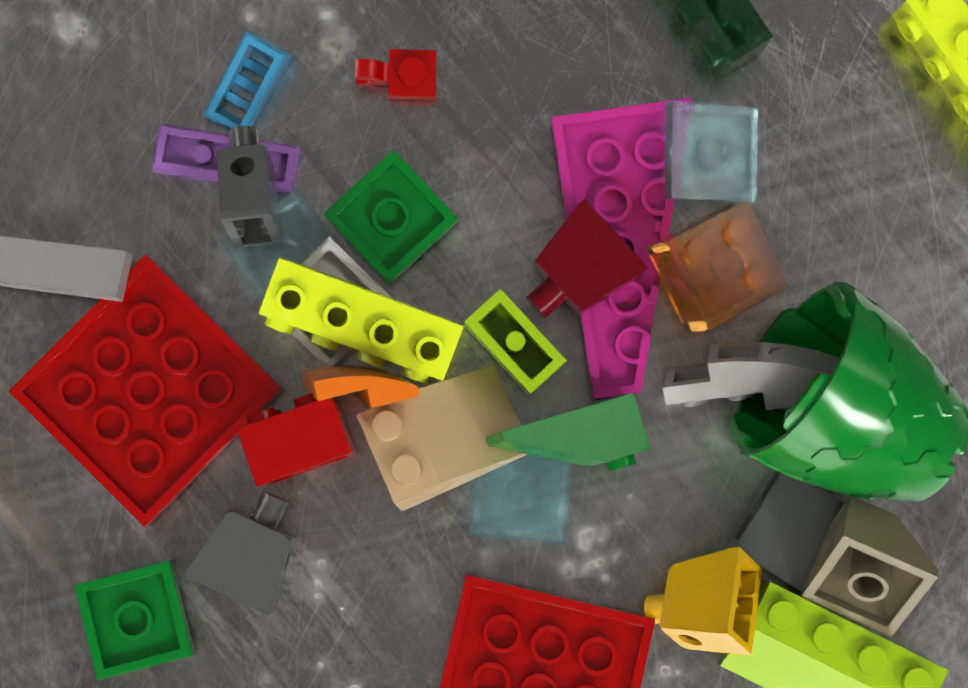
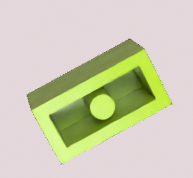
(514, 342)

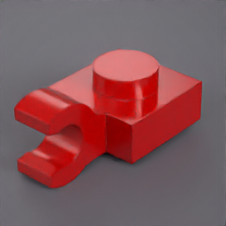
(407, 75)

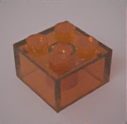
(717, 267)

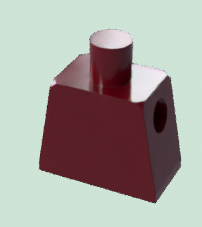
(583, 264)

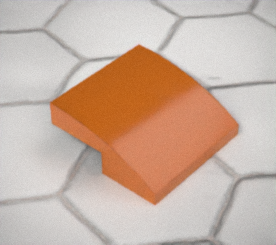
(369, 384)

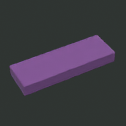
(194, 156)

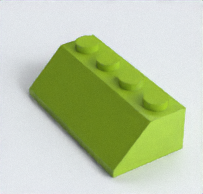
(814, 648)

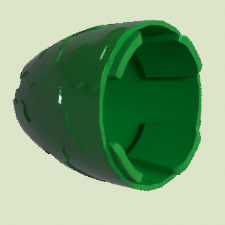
(872, 426)

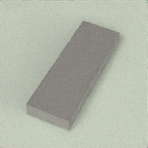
(64, 268)

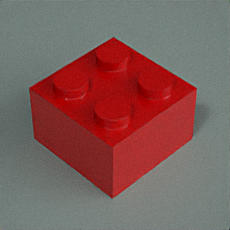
(296, 440)

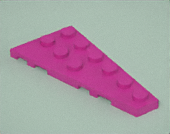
(619, 169)

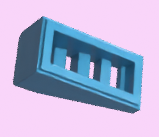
(249, 42)

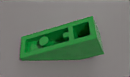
(586, 436)

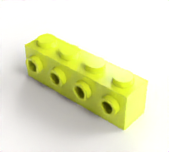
(941, 39)
(359, 319)

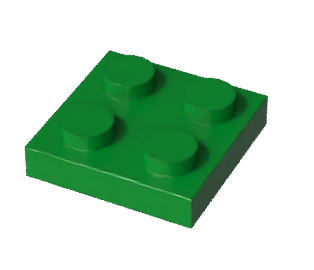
(391, 217)
(134, 620)

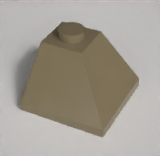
(869, 568)

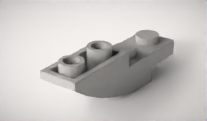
(746, 369)

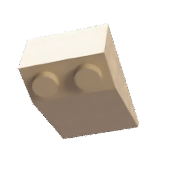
(440, 436)

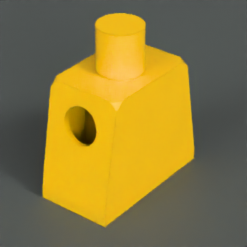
(710, 602)

